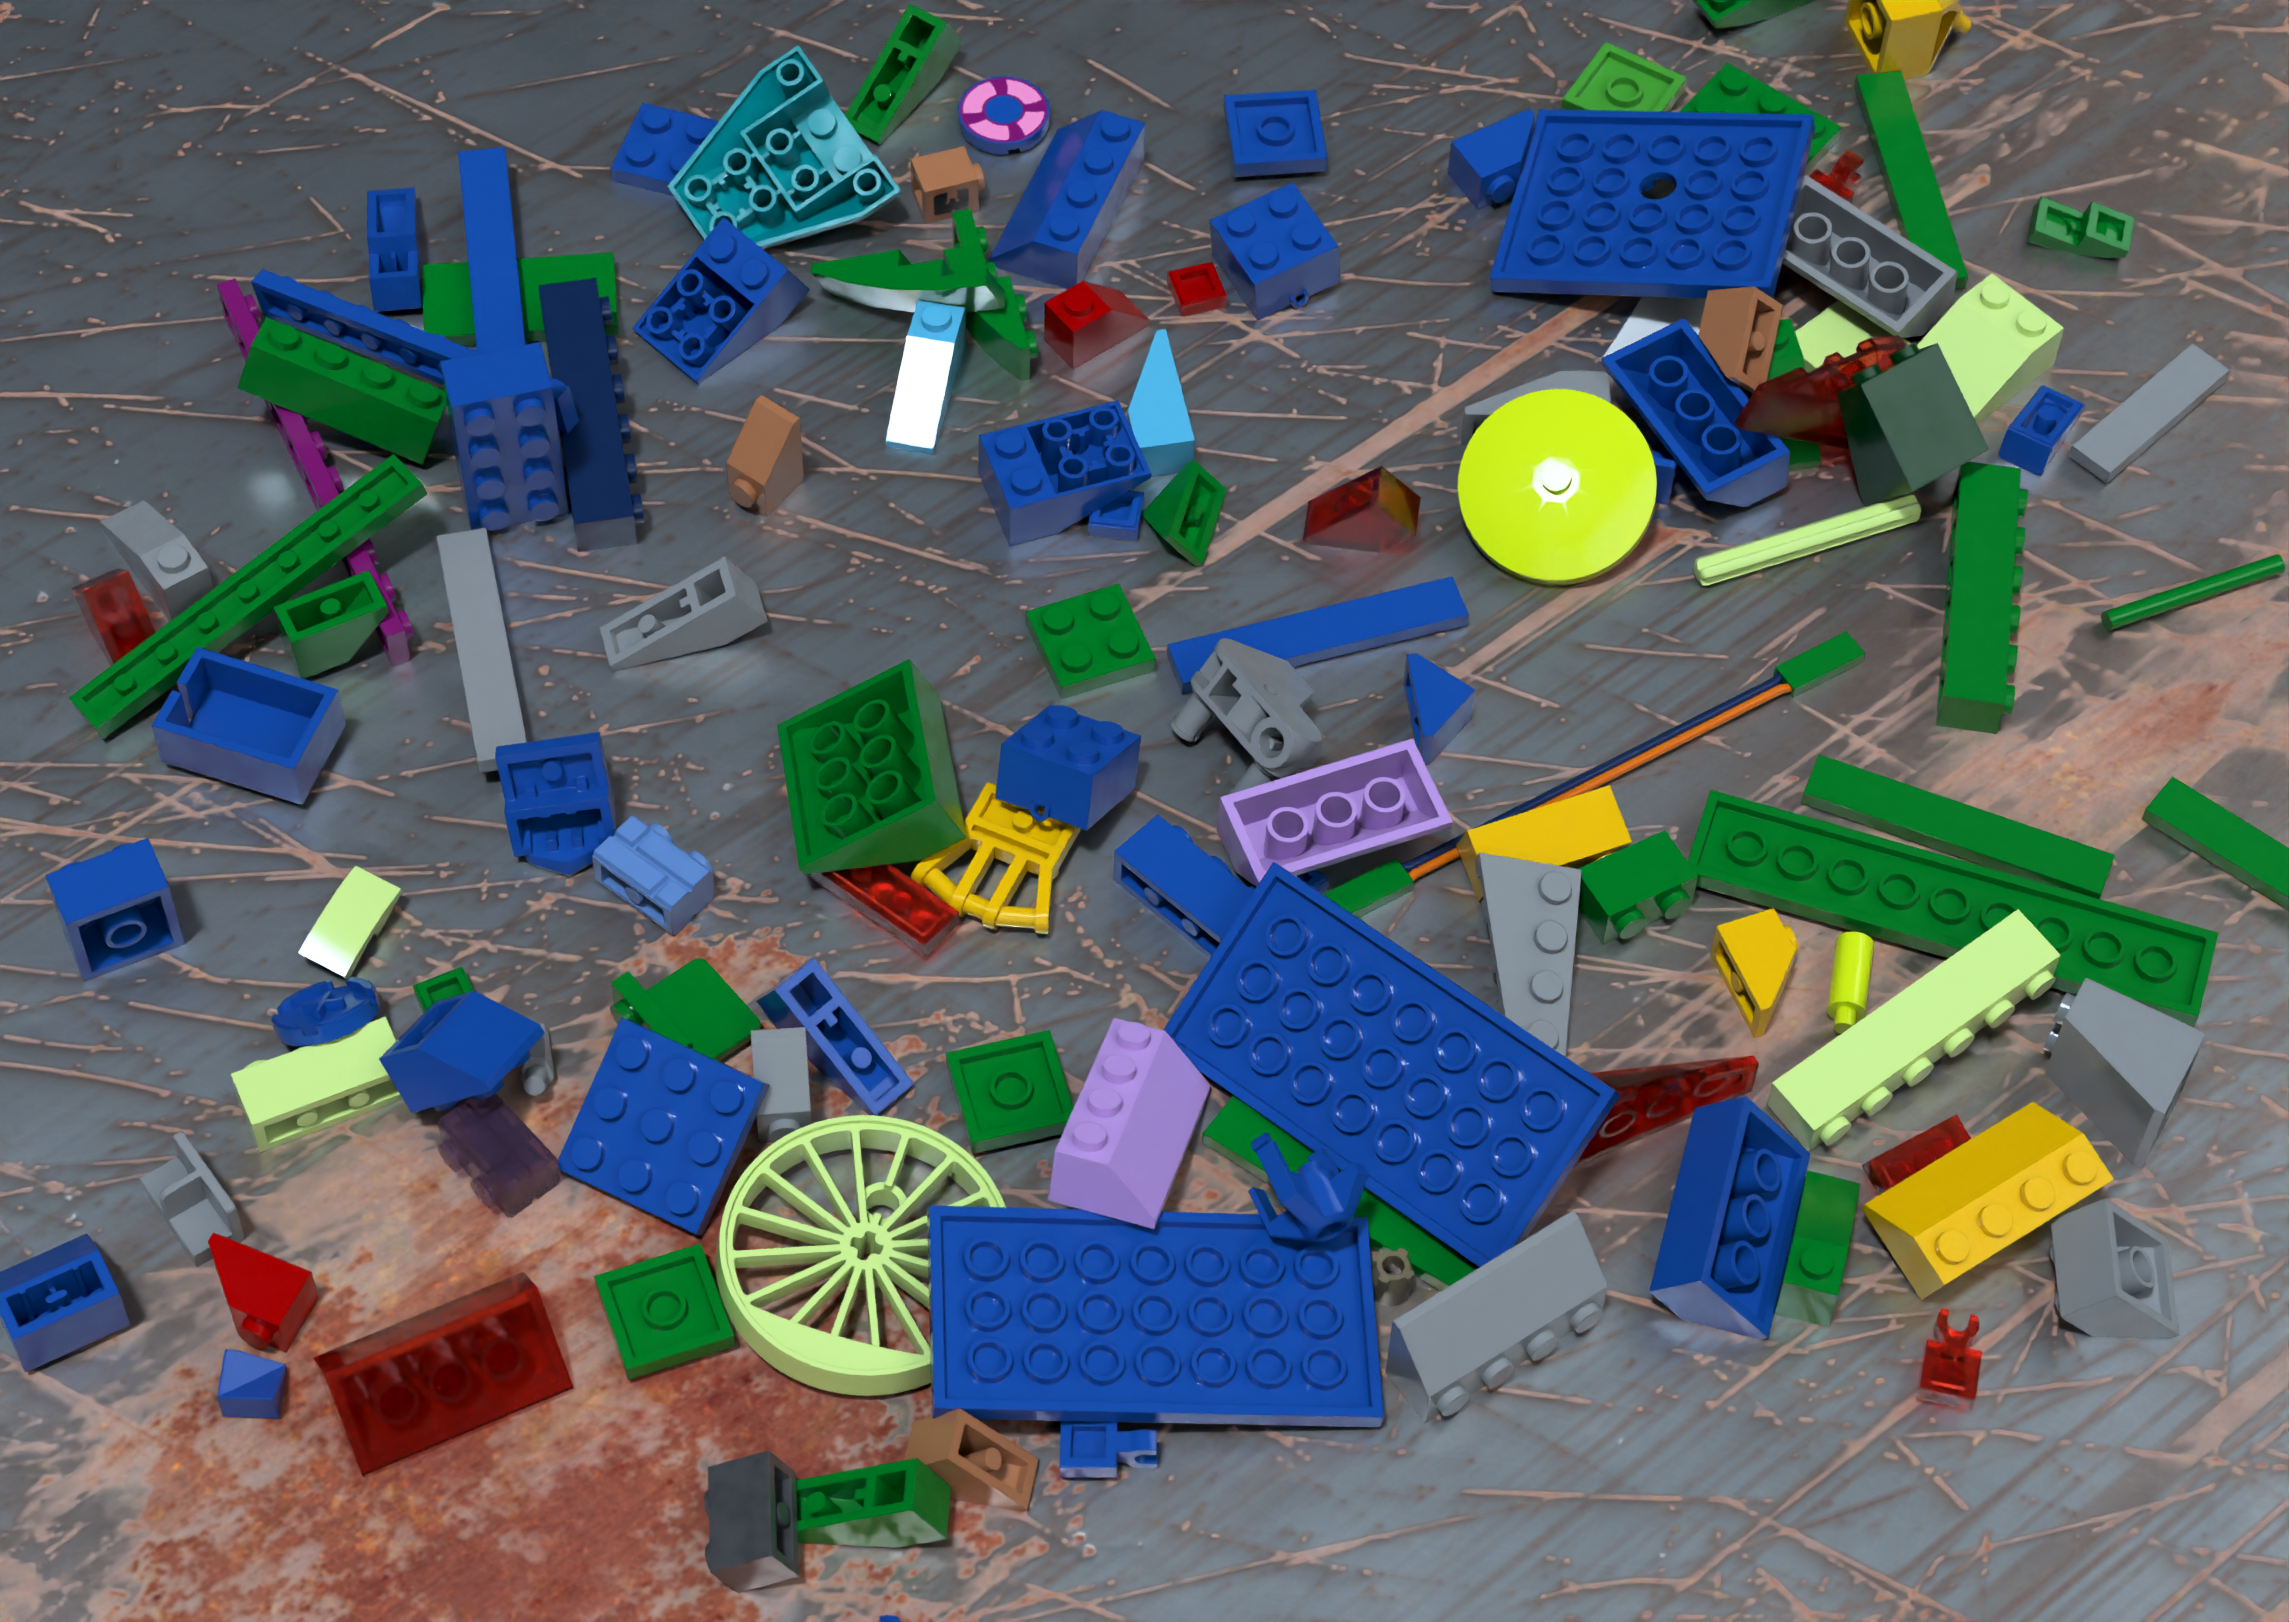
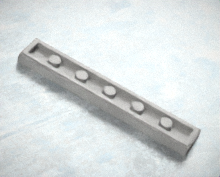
(481, 644)

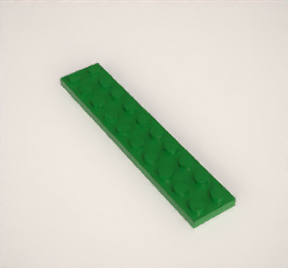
(1943, 902)

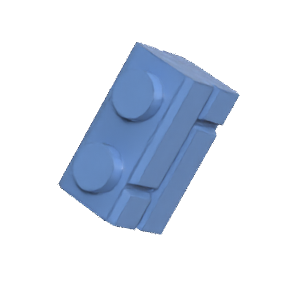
(654, 874)

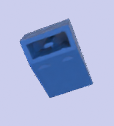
(720, 303)
(1059, 469)

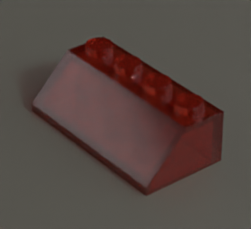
(443, 1372)

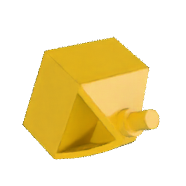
(1903, 32)

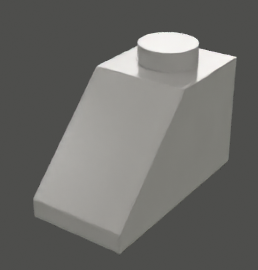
(782, 1062)

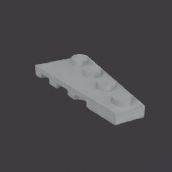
(1532, 940)

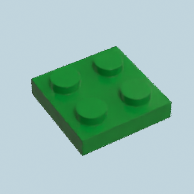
(1090, 641)
(1010, 1091)
(664, 1311)

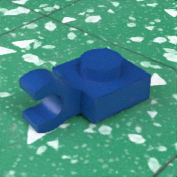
(1097, 1447)

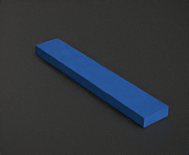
(491, 249)
(1335, 628)

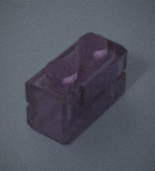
(497, 1153)

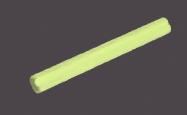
(1806, 539)

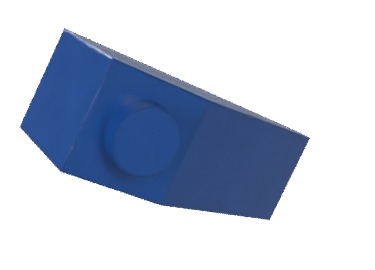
(836, 1037)

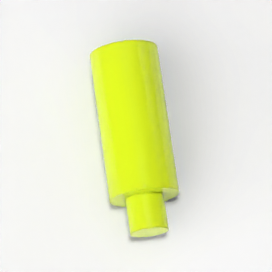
(1850, 979)

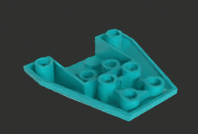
(782, 162)

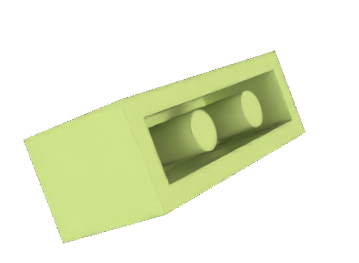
(316, 1086)

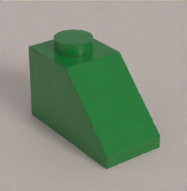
(330, 623)

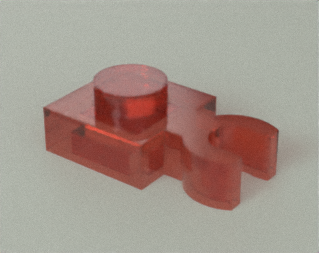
(1948, 1366)

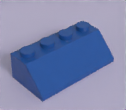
(1072, 199)
(1694, 413)
(1730, 1219)

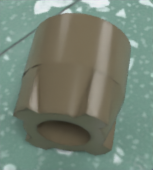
(1392, 1289)

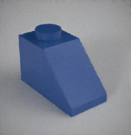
(1491, 159)

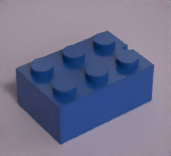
(249, 725)

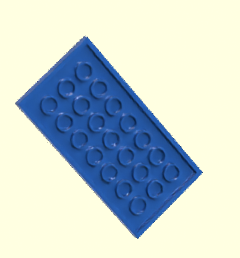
(1388, 1068)
(1149, 1323)

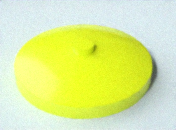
(1557, 487)

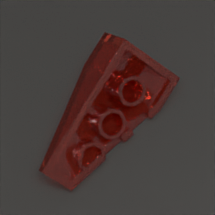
(1806, 403)
(1665, 1096)

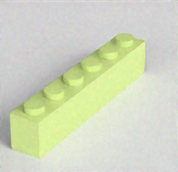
(1914, 1031)

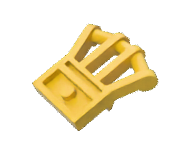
(1009, 835)

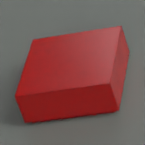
(1196, 289)

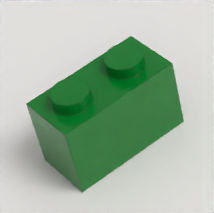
(1636, 888)

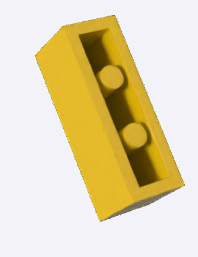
(1556, 834)

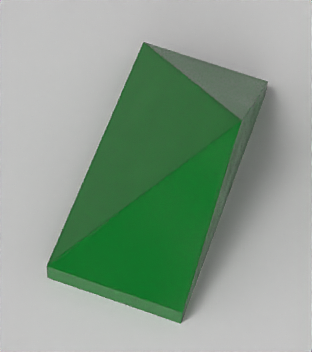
(1187, 511)

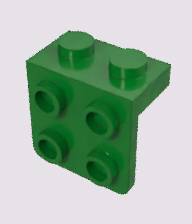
(689, 1008)

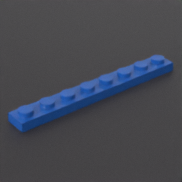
(375, 334)

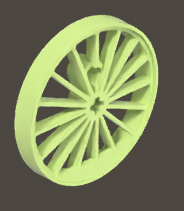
(808, 1353)

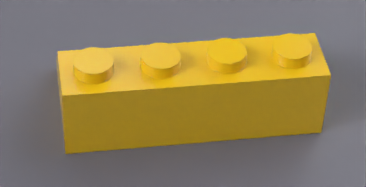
(1985, 1196)

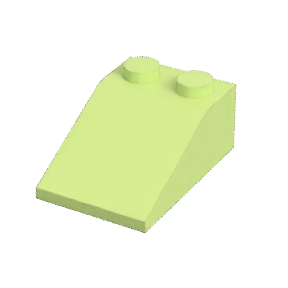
(1995, 344)

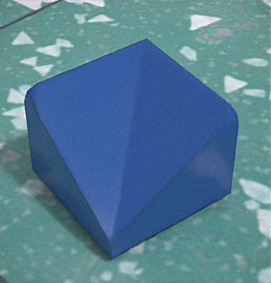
(250, 1386)

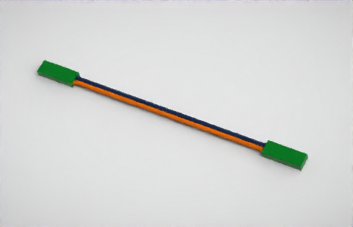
(1791, 677)

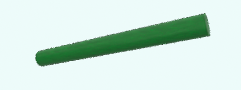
(2193, 592)

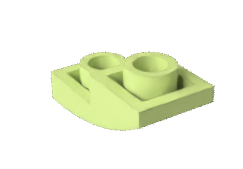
(350, 921)

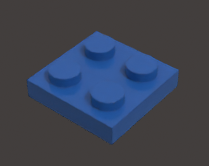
(1275, 133)
(658, 147)

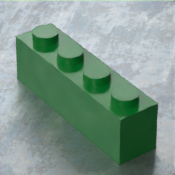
(343, 390)

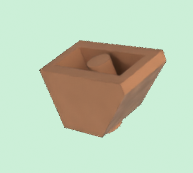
(1741, 333)
(766, 457)
(974, 1460)

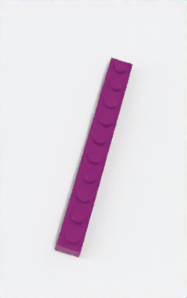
(321, 482)

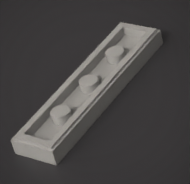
(2149, 413)

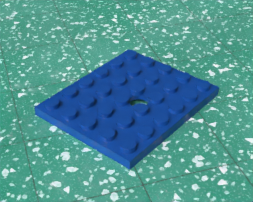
(1592, 232)

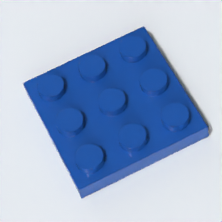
(662, 1126)

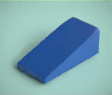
(2040, 430)

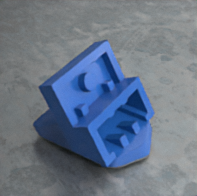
(557, 800)

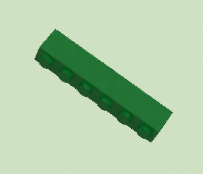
(1979, 598)

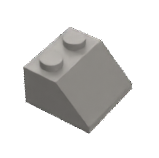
(2113, 1274)

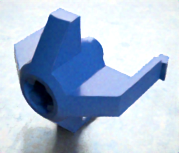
(1317, 1197)

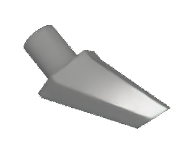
(538, 1069)

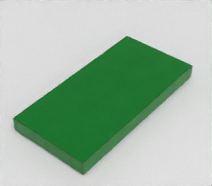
(449, 296)

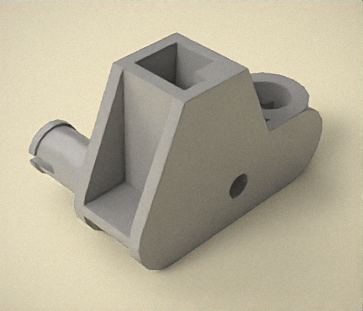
(1260, 705)

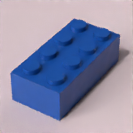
(505, 437)

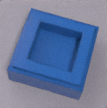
(1118, 518)

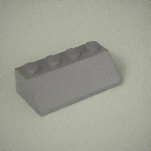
(1866, 263)
(1496, 1319)

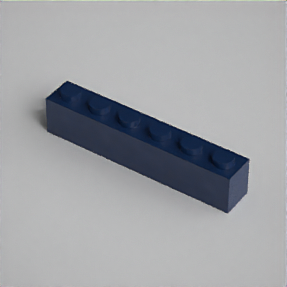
(593, 450)

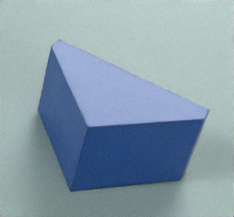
(1436, 705)

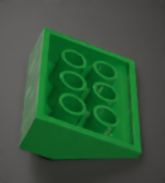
(871, 775)

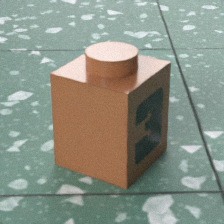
(945, 183)

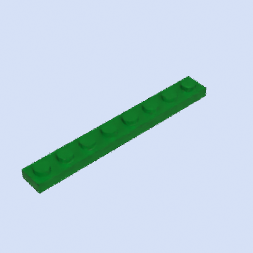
(248, 595)

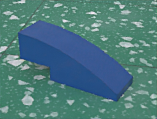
(393, 249)

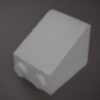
(2121, 1064)

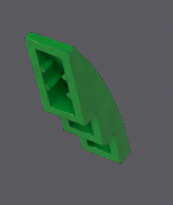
(896, 284)

